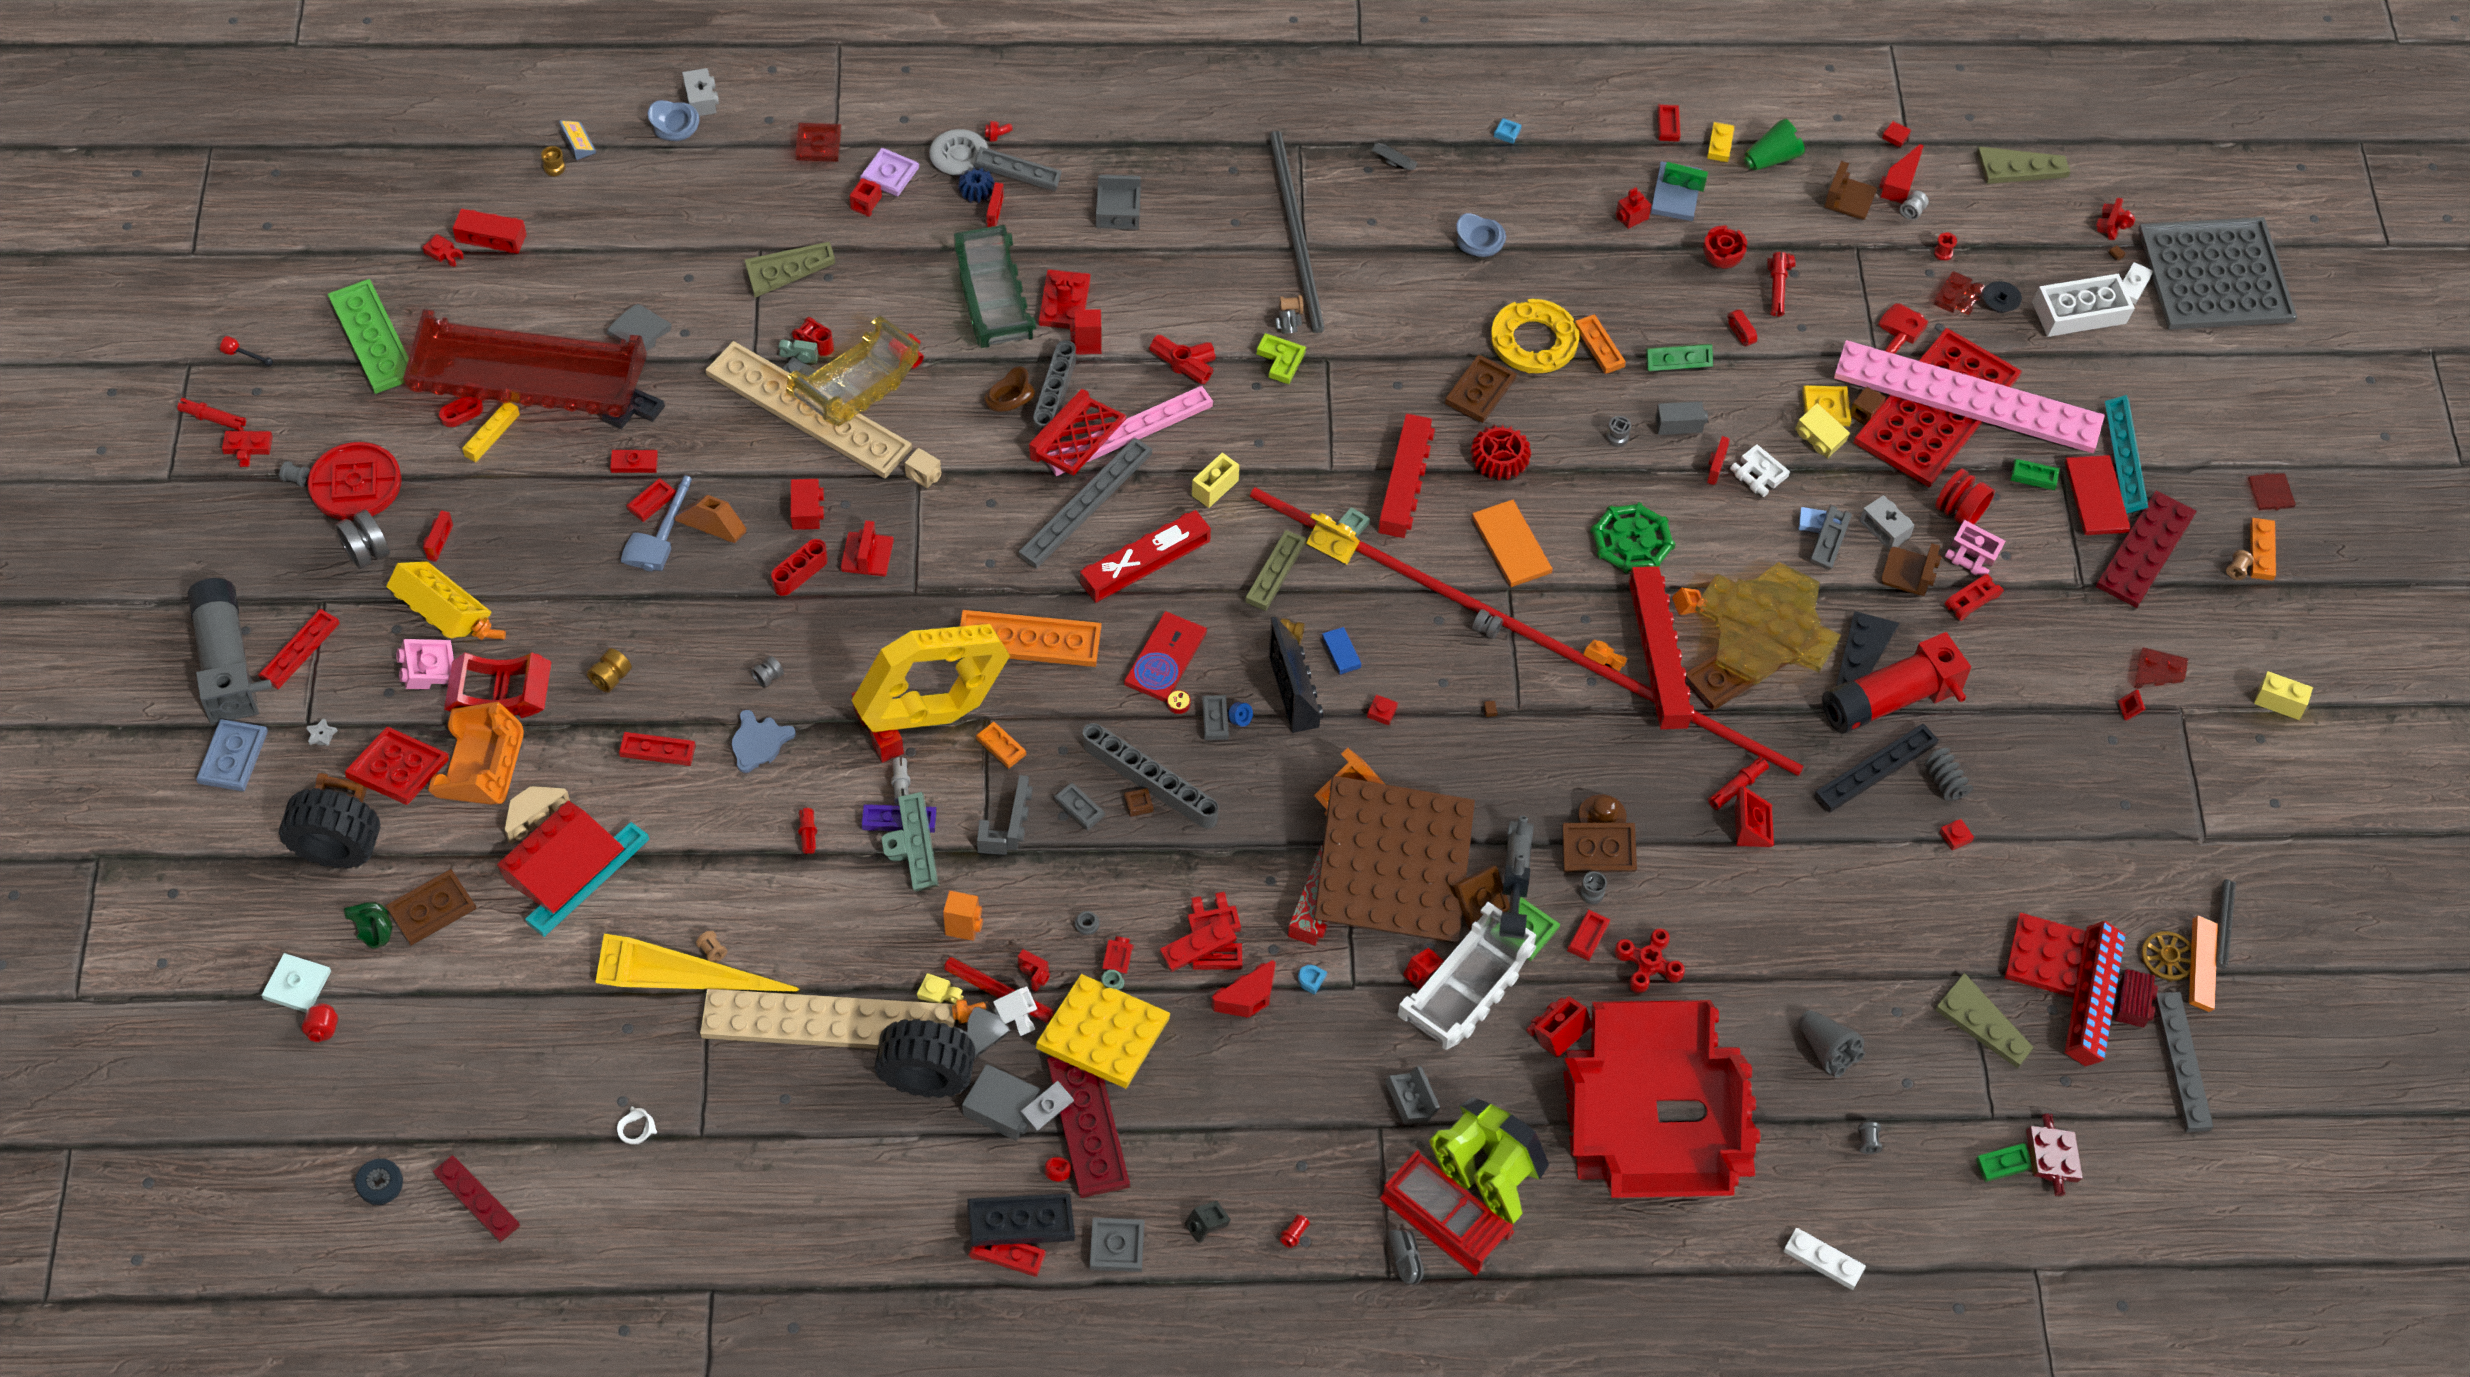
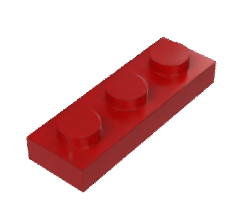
(657, 748)
(1198, 944)

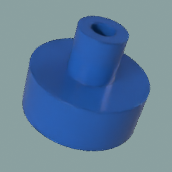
(1240, 714)

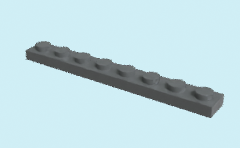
(1085, 503)

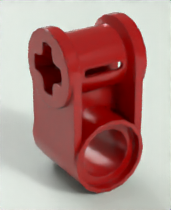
(815, 333)

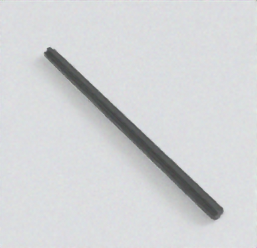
(1297, 232)

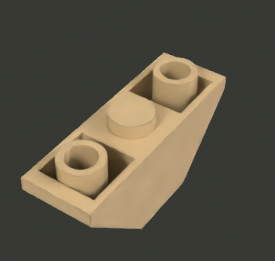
(532, 809)

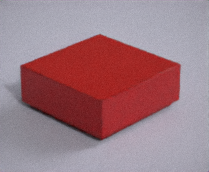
(1896, 134)

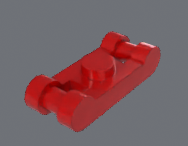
(1973, 596)

